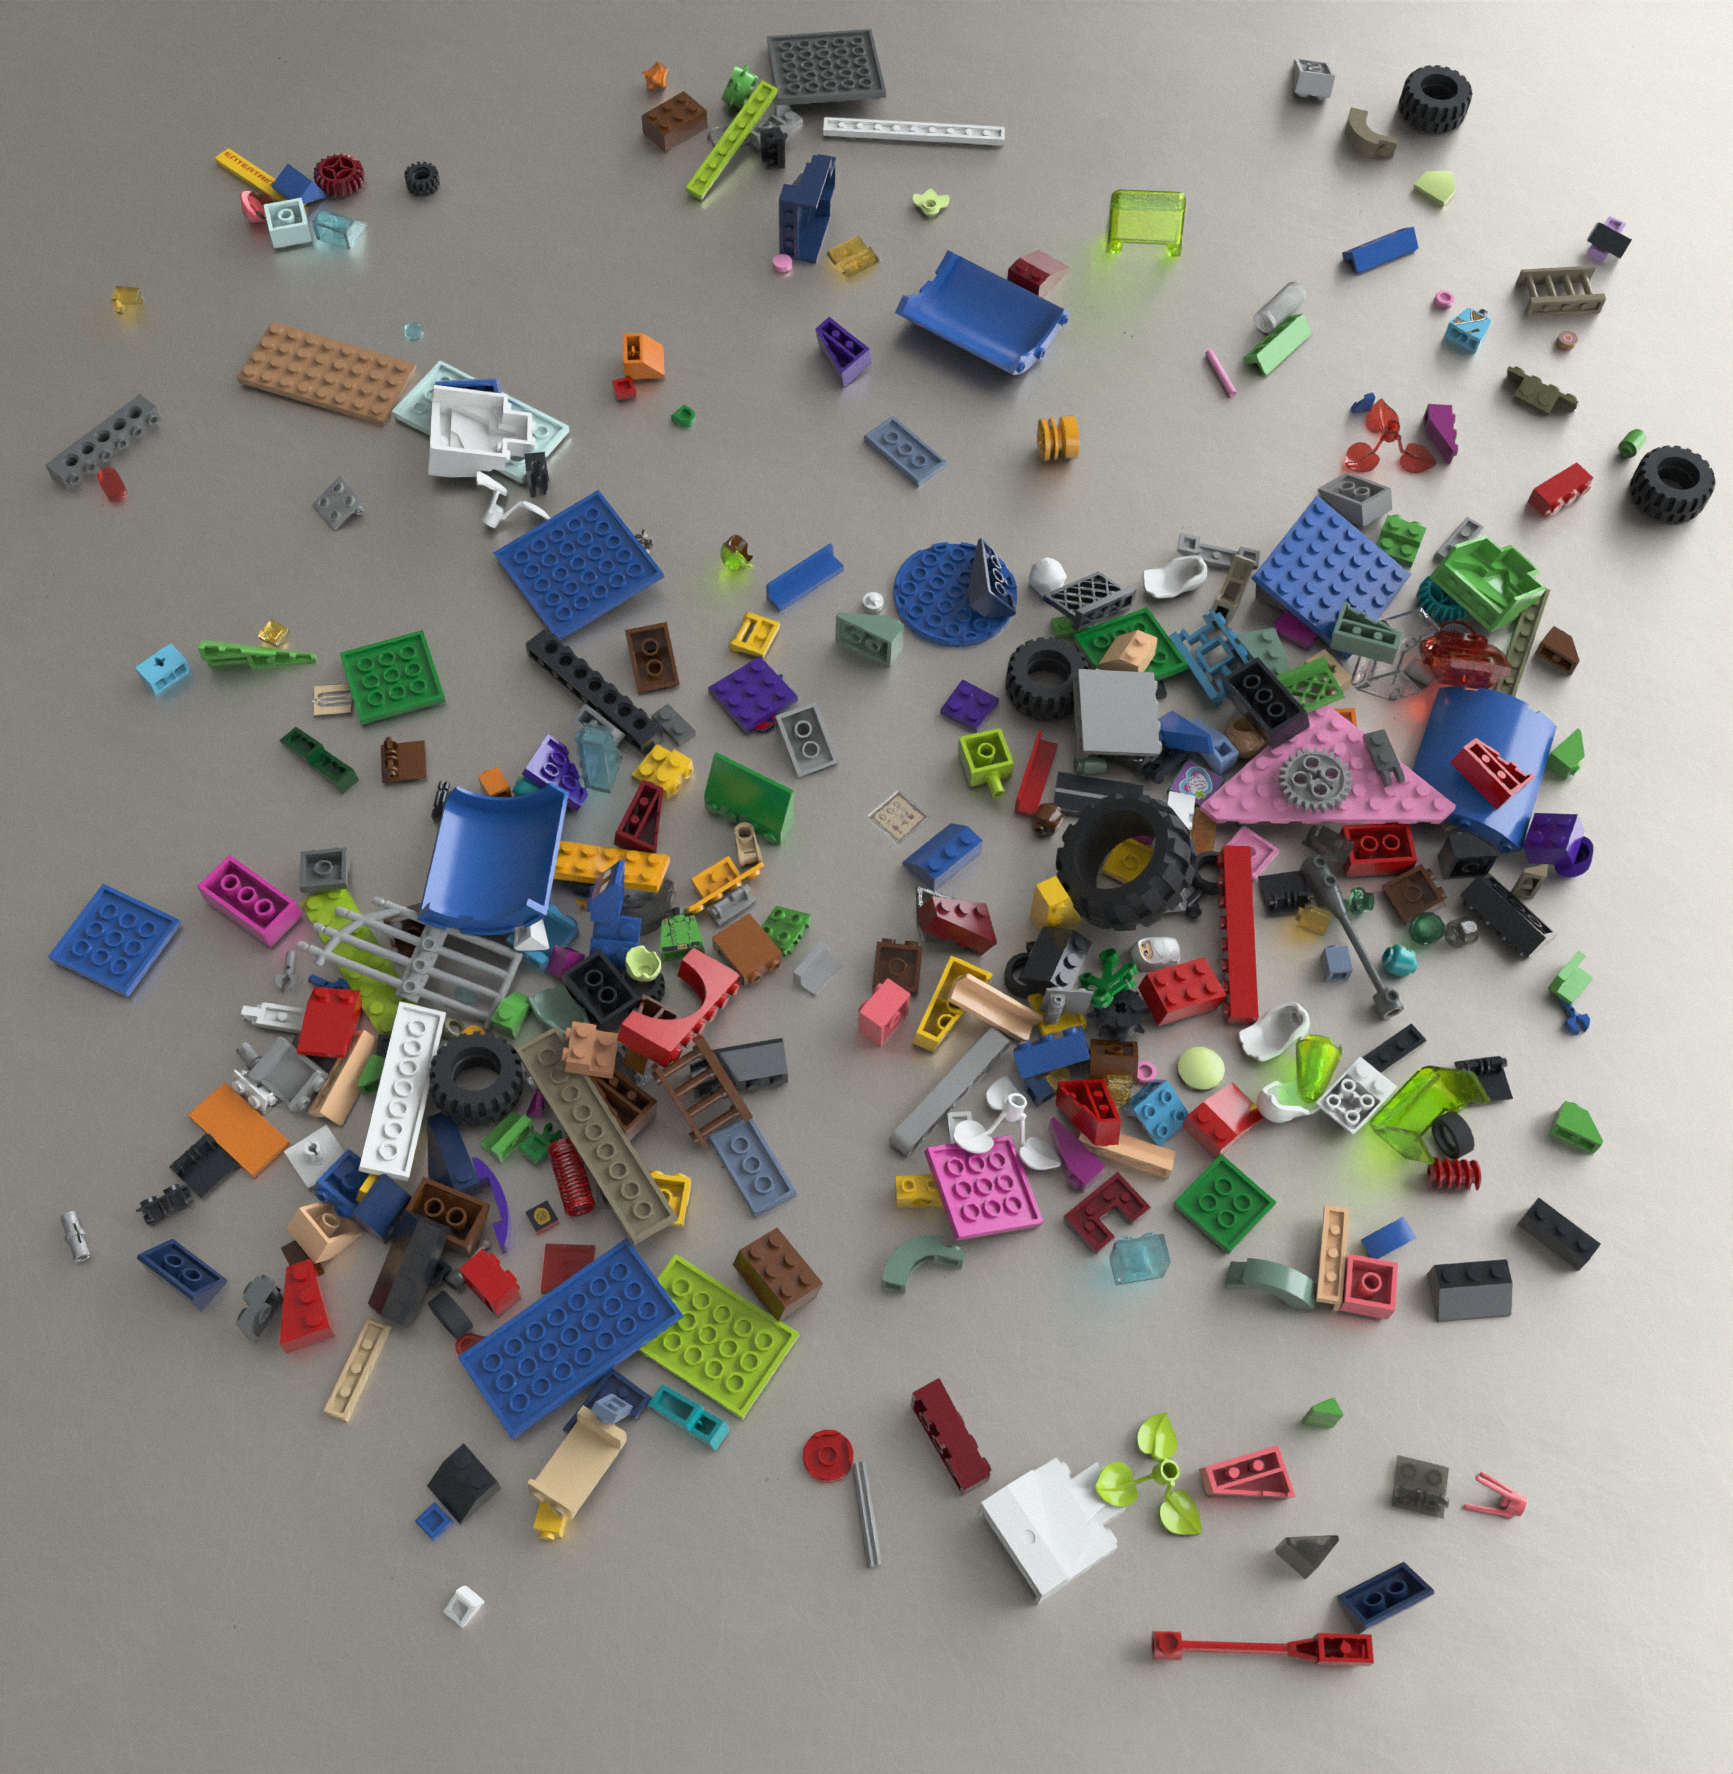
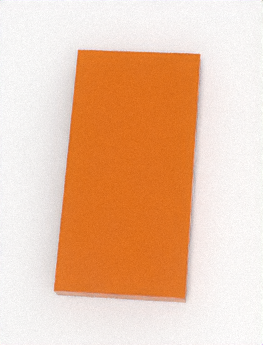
(239, 1129)

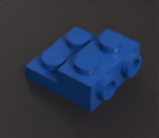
(616, 939)
(341, 1184)

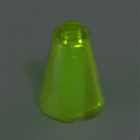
(1315, 1065)

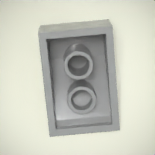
(1313, 78)
(1357, 498)
(805, 739)

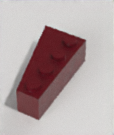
(950, 1437)

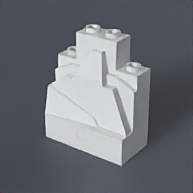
(475, 432)
(1052, 1525)

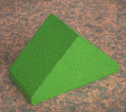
(371, 1075)

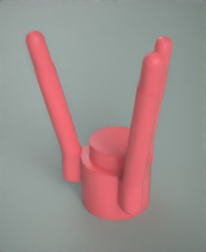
(1510, 1500)

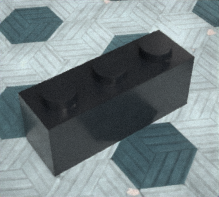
(1559, 1234)

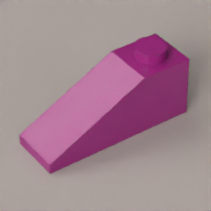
(1077, 1161)

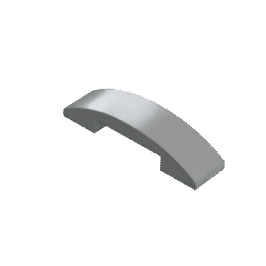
(1212, 555)

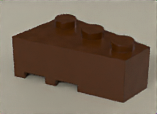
(627, 1102)

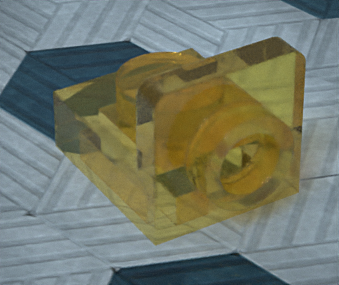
(1120, 1088)

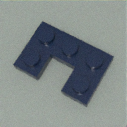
(619, 1386)

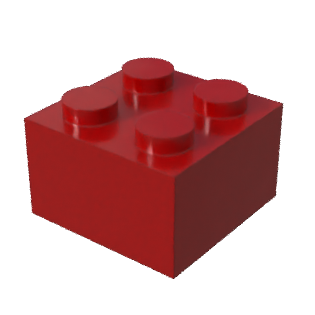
(490, 1282)

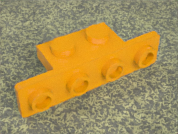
(717, 879)

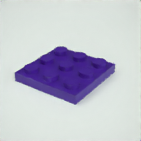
(753, 694)

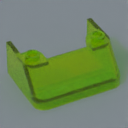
(1419, 1102)

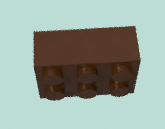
(674, 121)
(777, 1274)

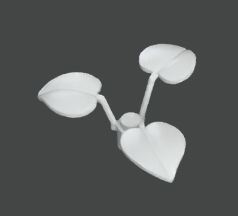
(494, 512)
(1004, 1096)

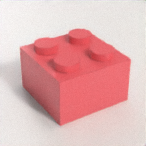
(883, 1012)
(1369, 1286)

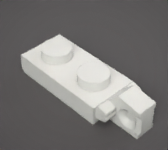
(275, 1017)

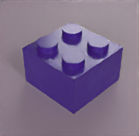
(1553, 839)

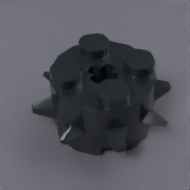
(1121, 1017)

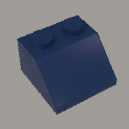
(382, 1208)

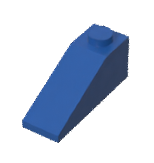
(1183, 735)

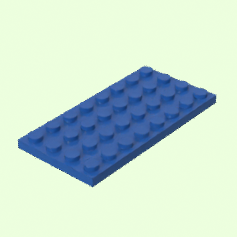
(570, 1338)

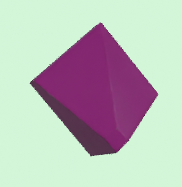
(536, 1106)

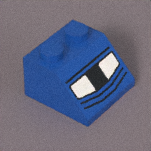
(607, 895)

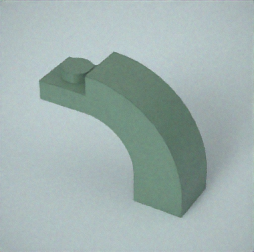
(914, 1253)
(1275, 1279)

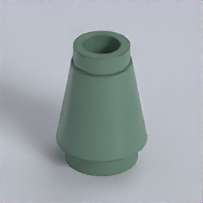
(1089, 765)

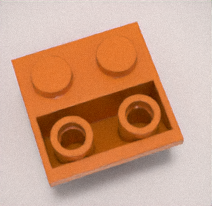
(642, 357)

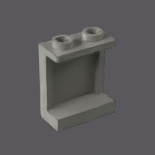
(289, 1075)

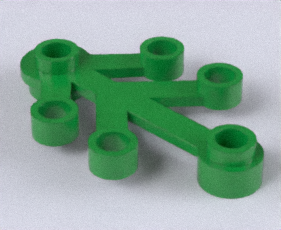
(1103, 995)

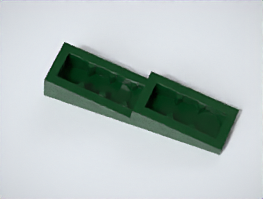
(321, 761)

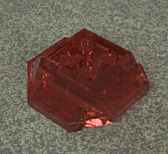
(1464, 659)

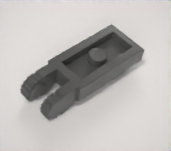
(1383, 756)

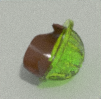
(735, 554)

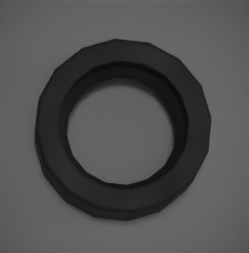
(1210, 888)
(1014, 987)
(1452, 1135)
(450, 1314)

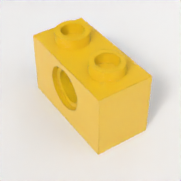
(916, 1192)

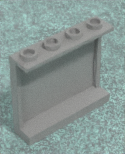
(1116, 713)

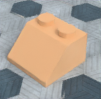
(1130, 652)
(322, 1231)

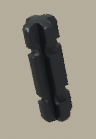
(444, 789)

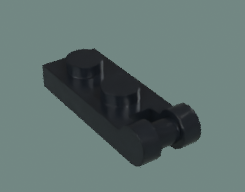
(1163, 764)

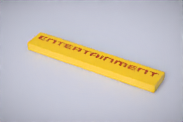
(249, 174)

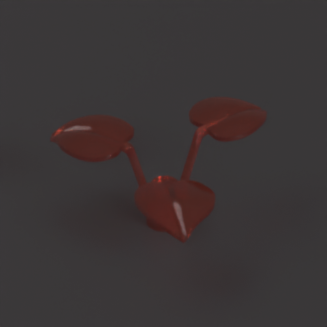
(1382, 418)

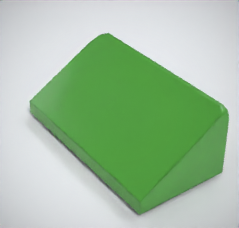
(1323, 1414)

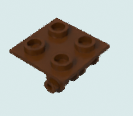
(402, 760)

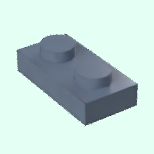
(611, 1409)

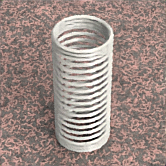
(1291, 301)

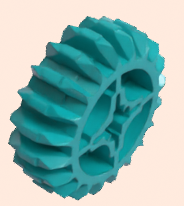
(1432, 601)

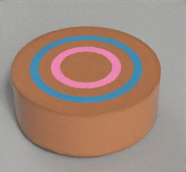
(1567, 340)

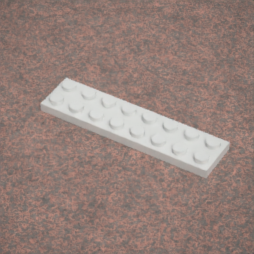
(402, 1092)

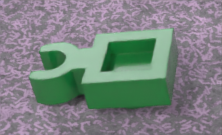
(536, 1144)

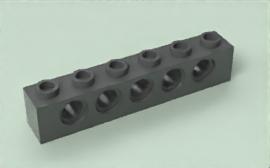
(103, 442)

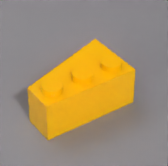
(1052, 906)

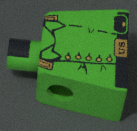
(679, 936)

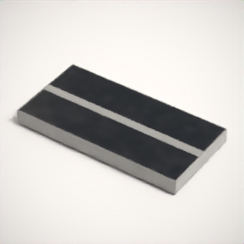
(1078, 791)

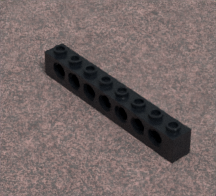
(583, 689)

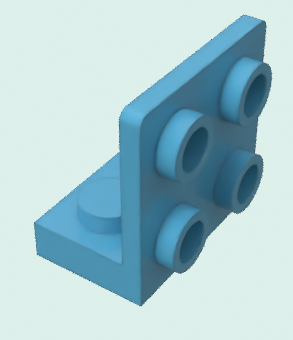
(1157, 1110)

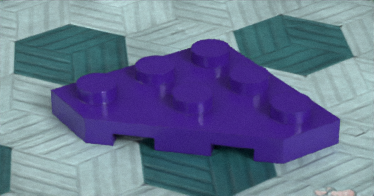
(552, 765)

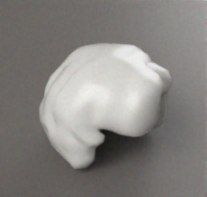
(1046, 576)

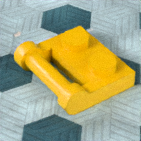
(760, 637)

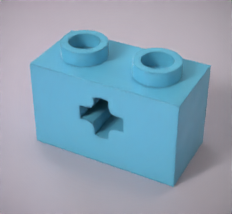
(163, 669)

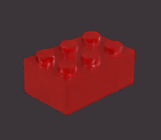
(1379, 849)
(1181, 991)

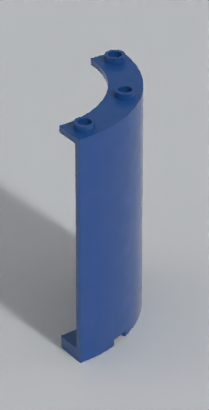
(985, 314)
(1506, 727)
(493, 861)

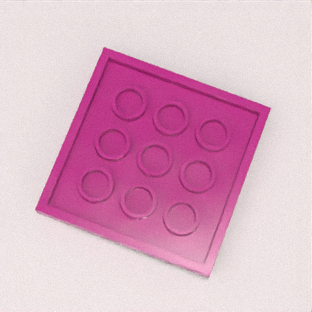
(983, 1190)

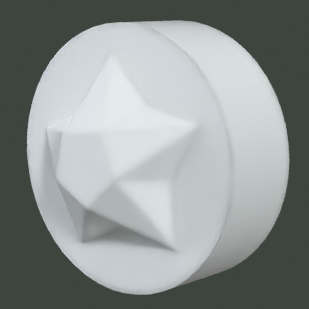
(873, 602)

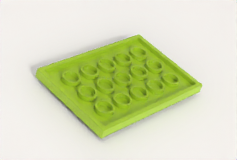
(721, 1342)

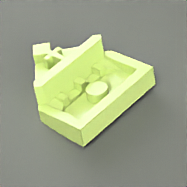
(1437, 185)

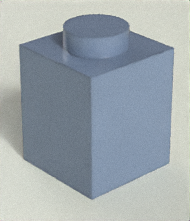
(1336, 963)

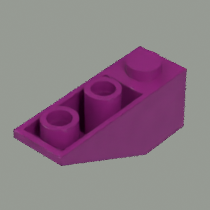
(1439, 427)

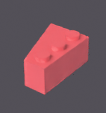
(1250, 1475)

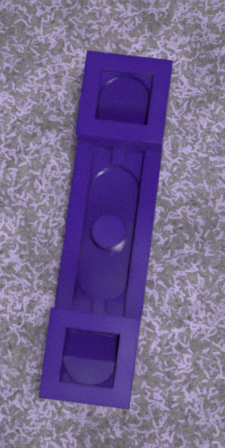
(502, 1228)

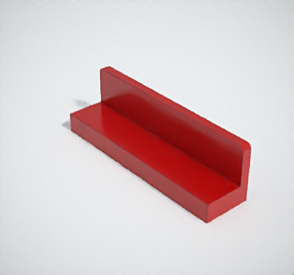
(1035, 776)

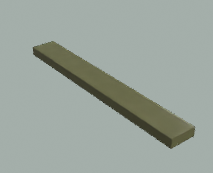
(1521, 645)

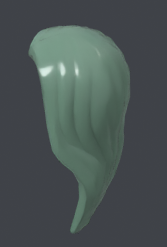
(557, 1008)

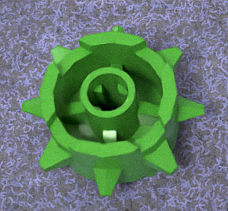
(739, 87)

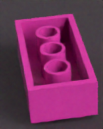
(249, 901)

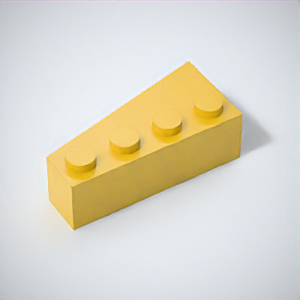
(941, 1014)

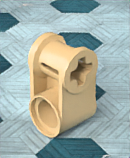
(746, 848)

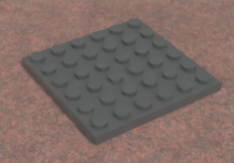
(826, 67)

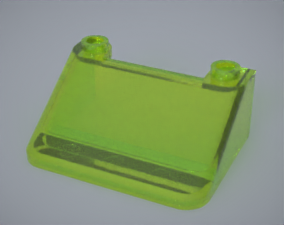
(1146, 219)

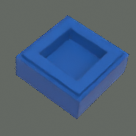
(434, 1521)

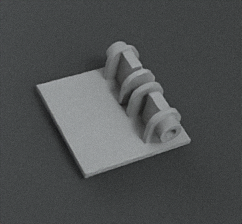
(338, 503)
(1060, 1000)

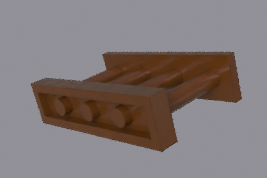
(712, 1070)

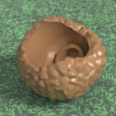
(1245, 738)

